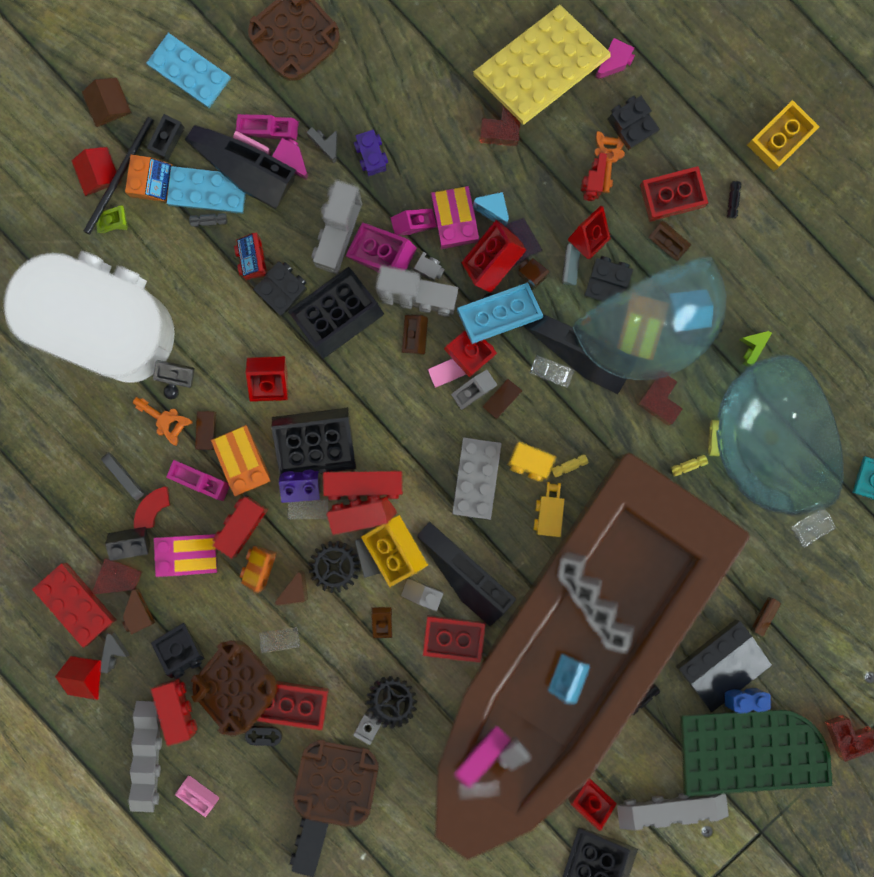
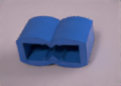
(747, 700)

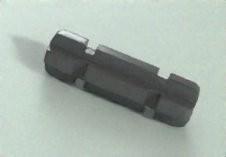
(208, 219)

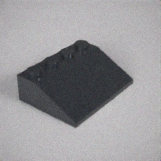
(336, 312)
(314, 441)
(724, 664)
(599, 856)

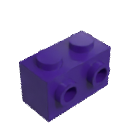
(372, 159)
(299, 486)

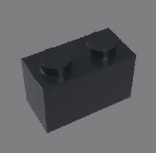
(165, 137)
(127, 543)

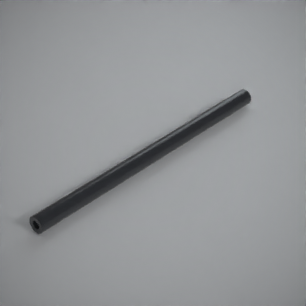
(118, 176)

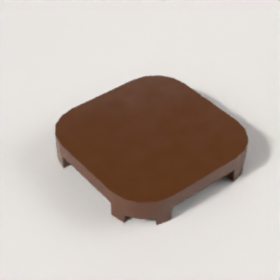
(294, 36)
(234, 687)
(335, 784)

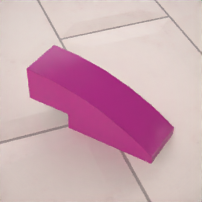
(267, 126)
(198, 480)
(482, 757)

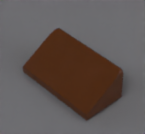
(669, 240)
(415, 334)
(502, 399)
(205, 430)
(765, 616)

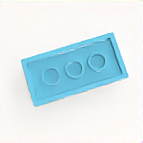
(188, 70)
(204, 190)
(499, 313)

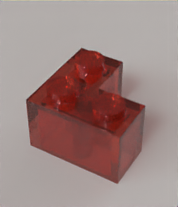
(501, 131)
(656, 400)
(847, 742)

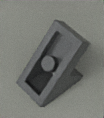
(327, 146)
(112, 647)

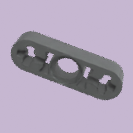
(122, 476)

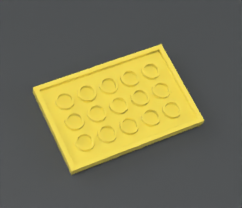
(541, 64)

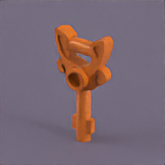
(612, 156)
(164, 420)

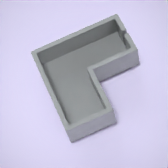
(339, 220)
(409, 291)

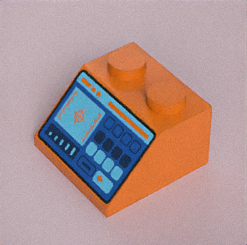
(148, 178)

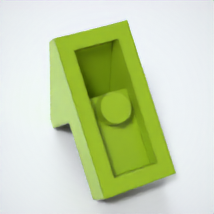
(112, 219)
(757, 343)

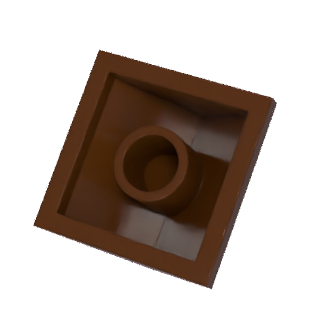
(106, 101)
(295, 591)

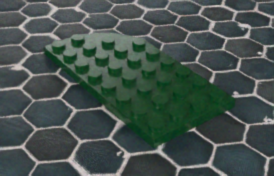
(752, 753)

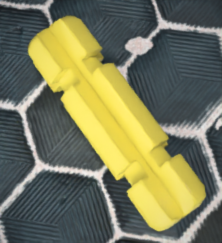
(570, 465)
(689, 465)

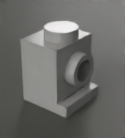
(429, 267)
(362, 734)

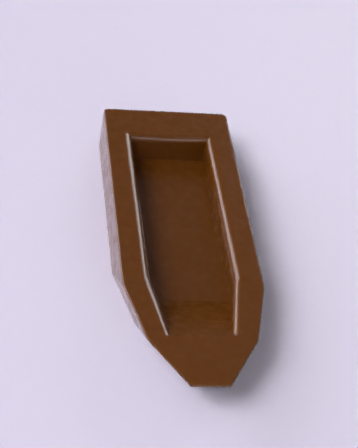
(661, 563)

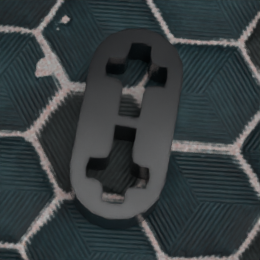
(263, 741)

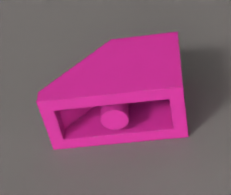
(620, 57)
(290, 154)
(413, 221)

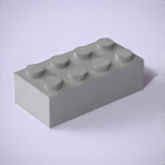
(476, 478)

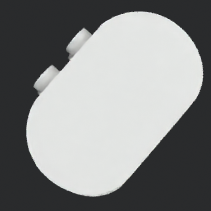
(90, 315)

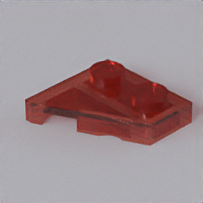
(116, 578)

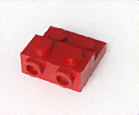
(593, 182)
(470, 356)

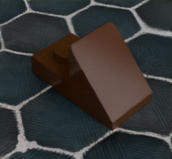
(382, 622)

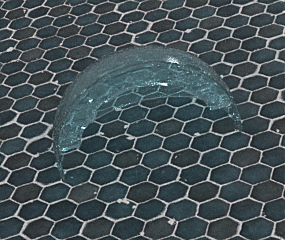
(657, 323)
(781, 438)

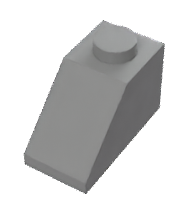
(474, 389)
(422, 594)
(514, 754)

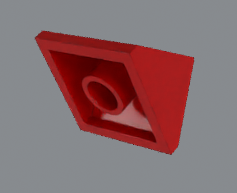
(94, 169)
(591, 234)
(80, 677)
(593, 804)

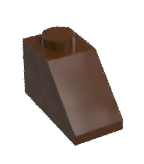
(532, 272)
(137, 614)

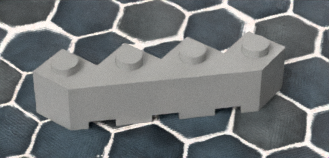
(598, 612)
(145, 761)
(663, 812)

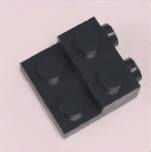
(633, 122)
(607, 279)
(281, 287)
(177, 651)

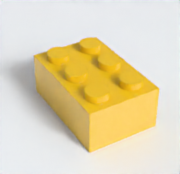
(783, 136)
(531, 461)
(394, 551)

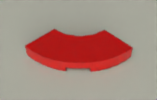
(150, 506)

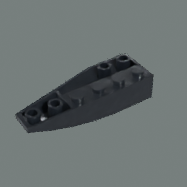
(244, 165)
(564, 343)
(466, 577)

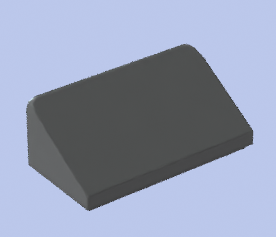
(367, 562)

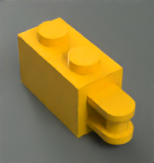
(550, 512)

